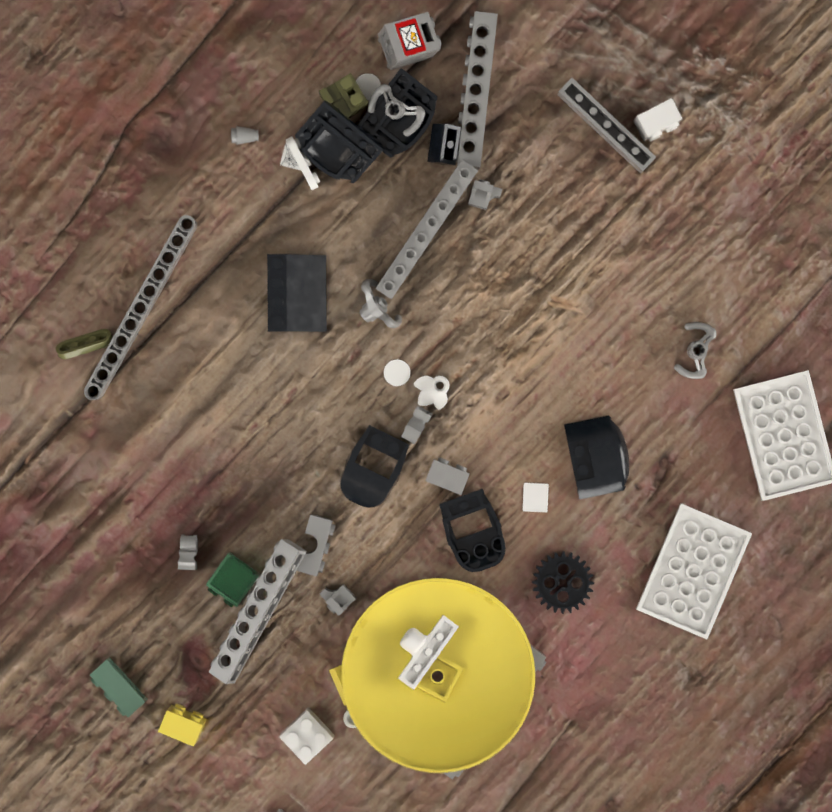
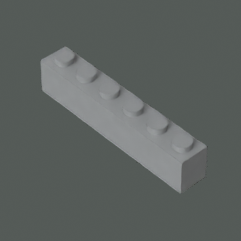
(606, 125)

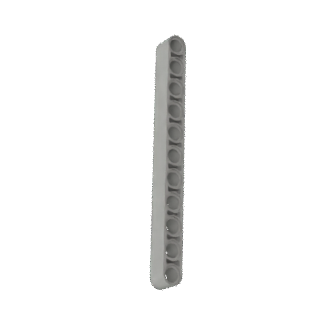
(132, 313)

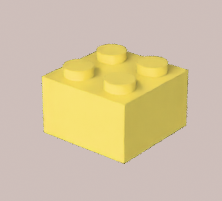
(182, 724)

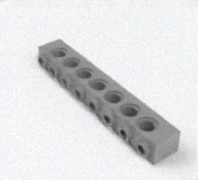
(488, 22)
(426, 229)
(266, 606)

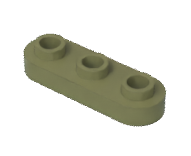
(84, 344)

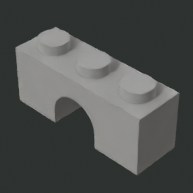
(321, 529)

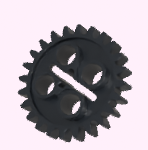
(550, 569)

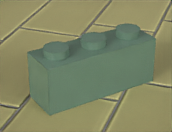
(118, 687)

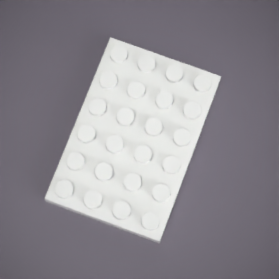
(784, 435)
(693, 571)

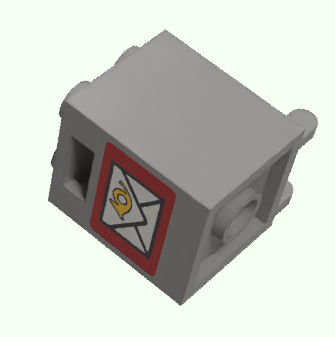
(409, 40)

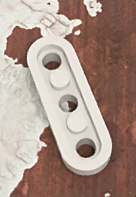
(303, 162)

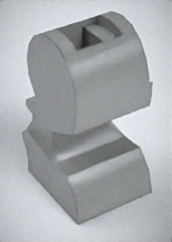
(416, 424)
(187, 552)

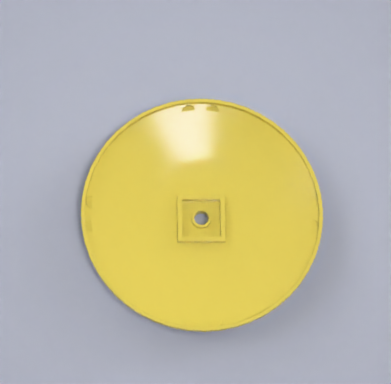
(483, 685)

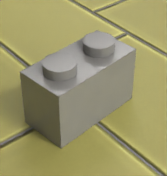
(447, 476)

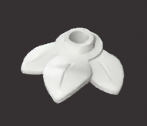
(430, 393)

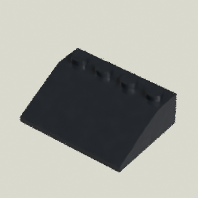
(296, 293)

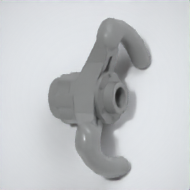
(386, 91)
(376, 306)
(703, 347)

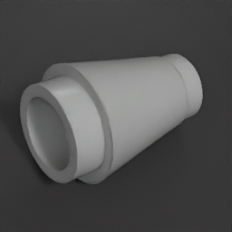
(243, 135)

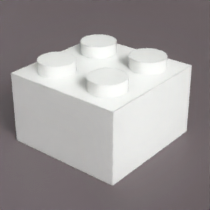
(658, 119)
(306, 736)

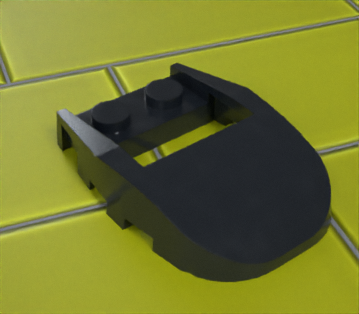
(364, 485)
(478, 549)

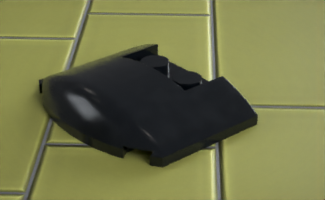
(389, 131)
(337, 144)
(597, 456)

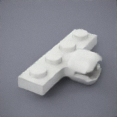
(424, 649)

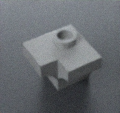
(483, 193)
(338, 599)

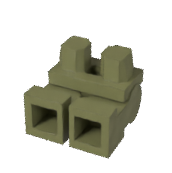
(345, 95)

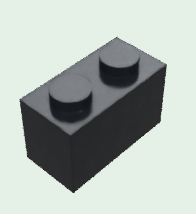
(444, 144)

